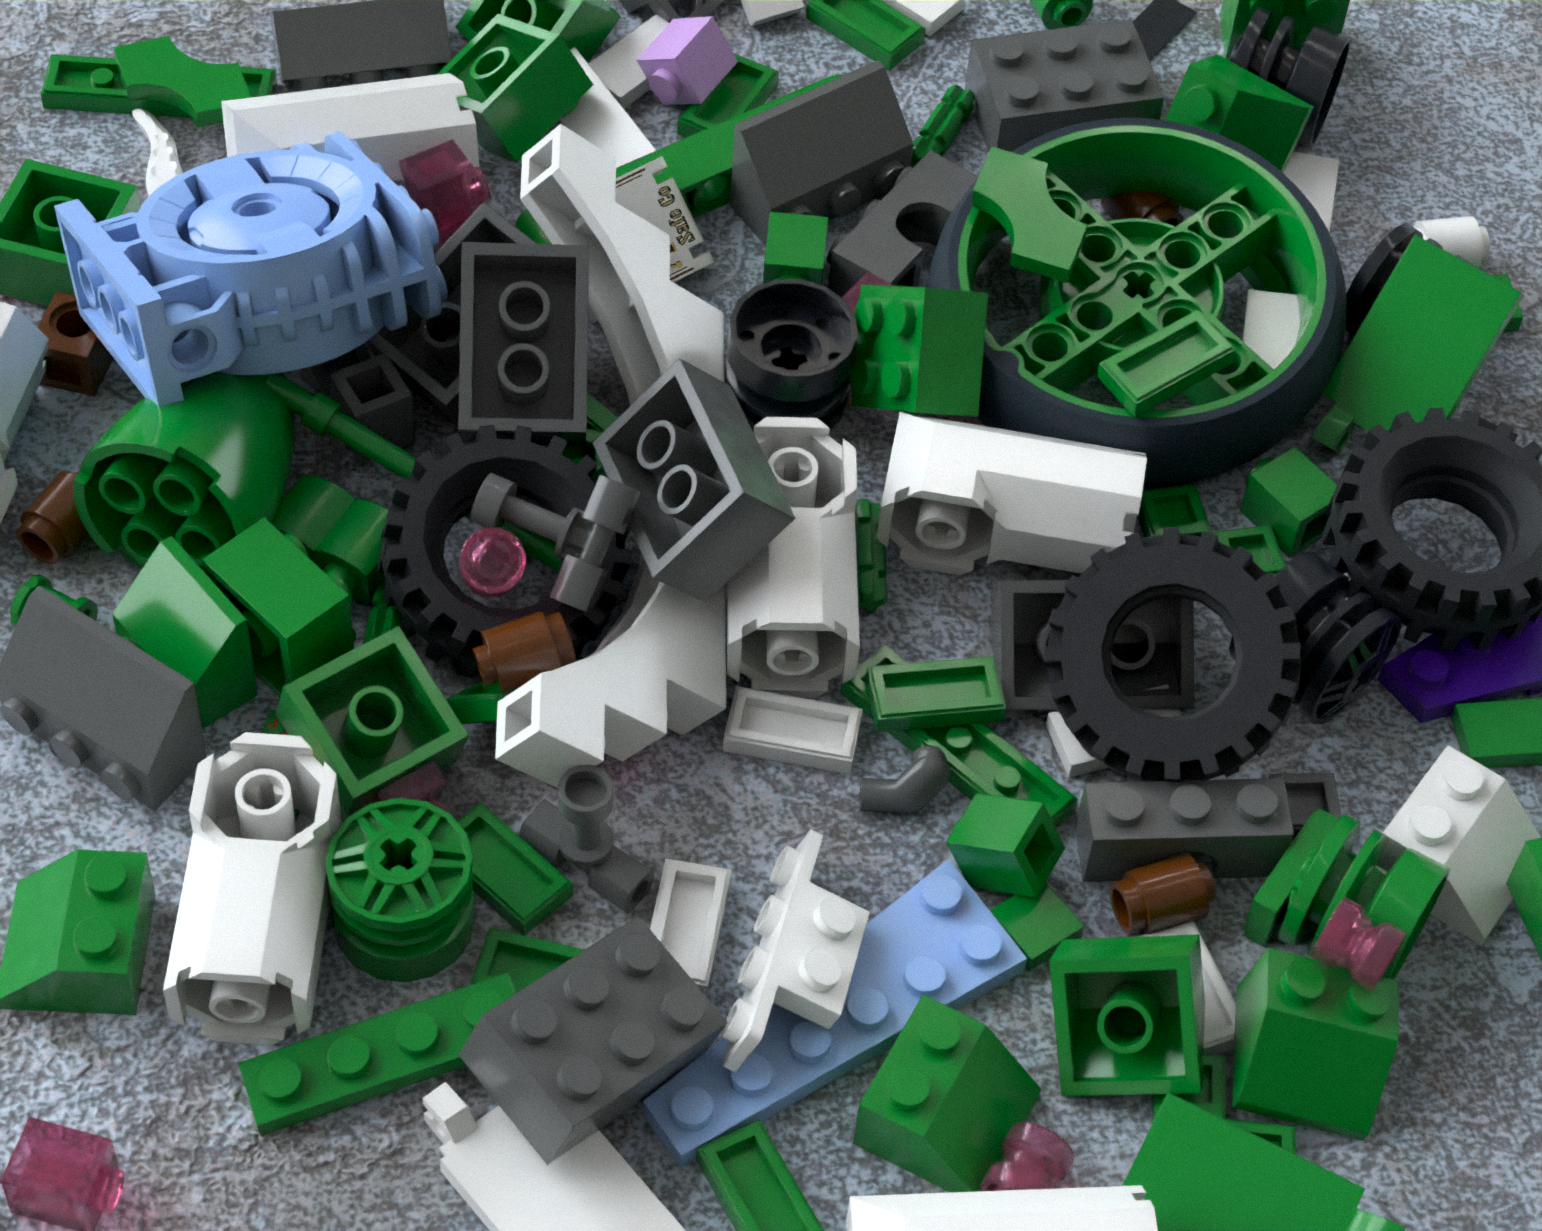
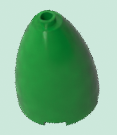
(188, 468)

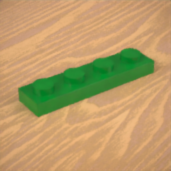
(367, 1056)

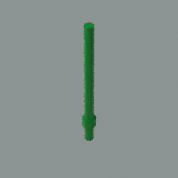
(325, 416)

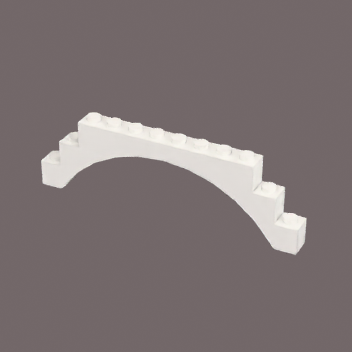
(666, 648)

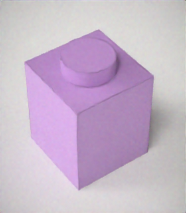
(687, 61)

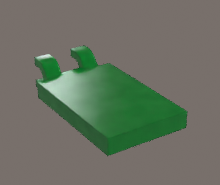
(1417, 343)
(1228, 1179)

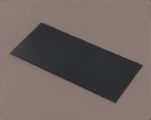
(1161, 23)

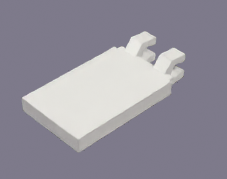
(518, 1191)

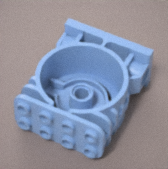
(253, 266)

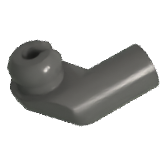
(912, 789)

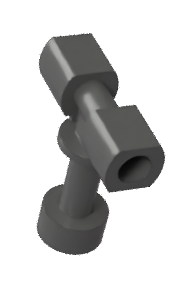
(579, 538)
(581, 836)

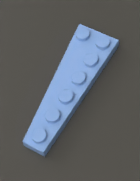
(925, 943)

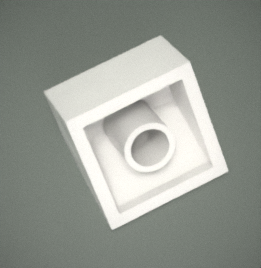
(1471, 825)

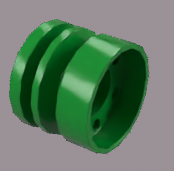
(401, 889)
(1395, 896)

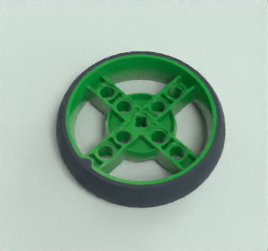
(1148, 275)

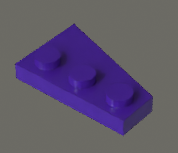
(1435, 679)

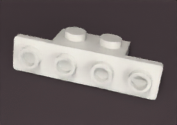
(802, 956)

